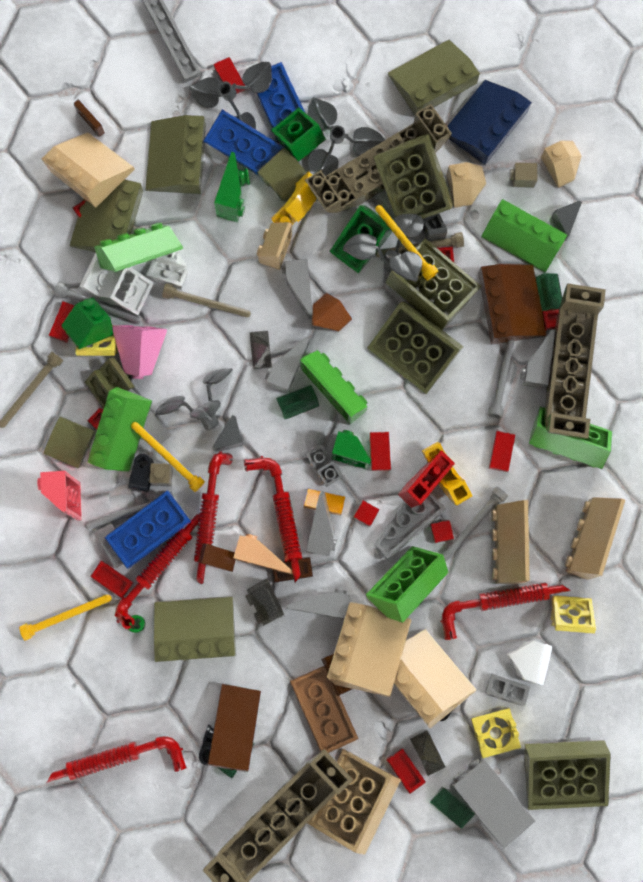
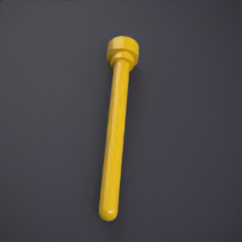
(428, 270)
(194, 481)
(27, 631)

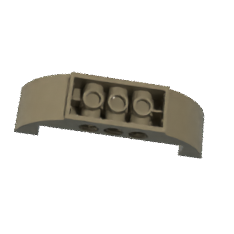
(360, 178)

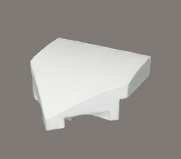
(169, 270)
(531, 661)

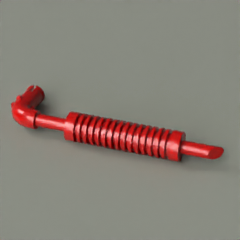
(209, 509)
(283, 512)
(154, 569)
(498, 599)
(120, 755)

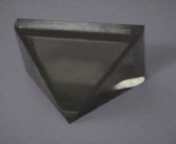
(260, 349)
(427, 752)

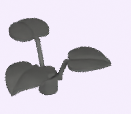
(210, 89)
(326, 115)
(406, 265)
(204, 413)

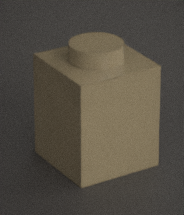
(524, 175)
(161, 475)

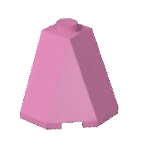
(138, 348)

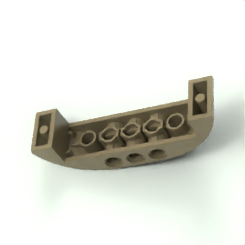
(572, 361)
(278, 820)

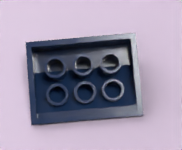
(488, 120)

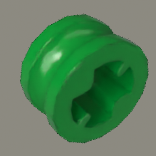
(244, 177)
(142, 624)

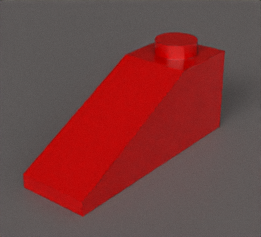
(426, 480)

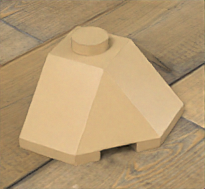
(562, 161)
(465, 183)

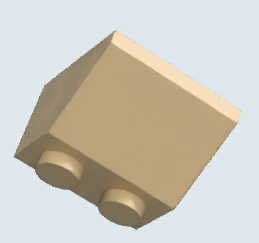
(275, 244)

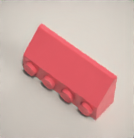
(62, 491)

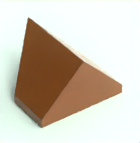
(330, 313)

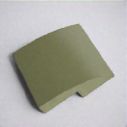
(282, 173)
(107, 378)
(69, 442)

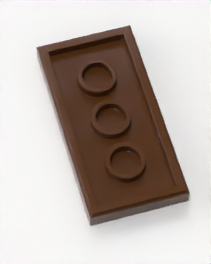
(234, 728)

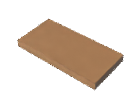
(324, 710)

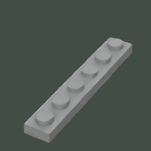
(173, 39)

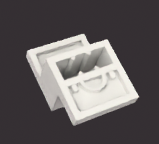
(120, 288)

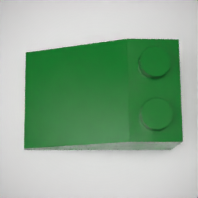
(229, 195)
(362, 222)

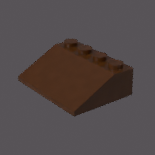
(511, 302)

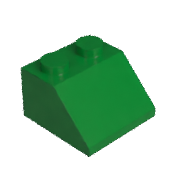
(299, 134)
(87, 323)
(350, 450)

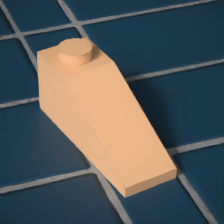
(256, 553)

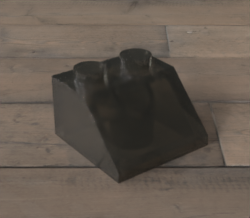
(265, 603)

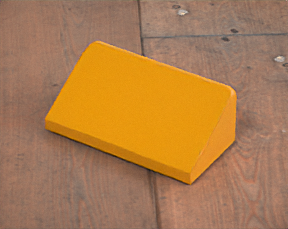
(334, 502)

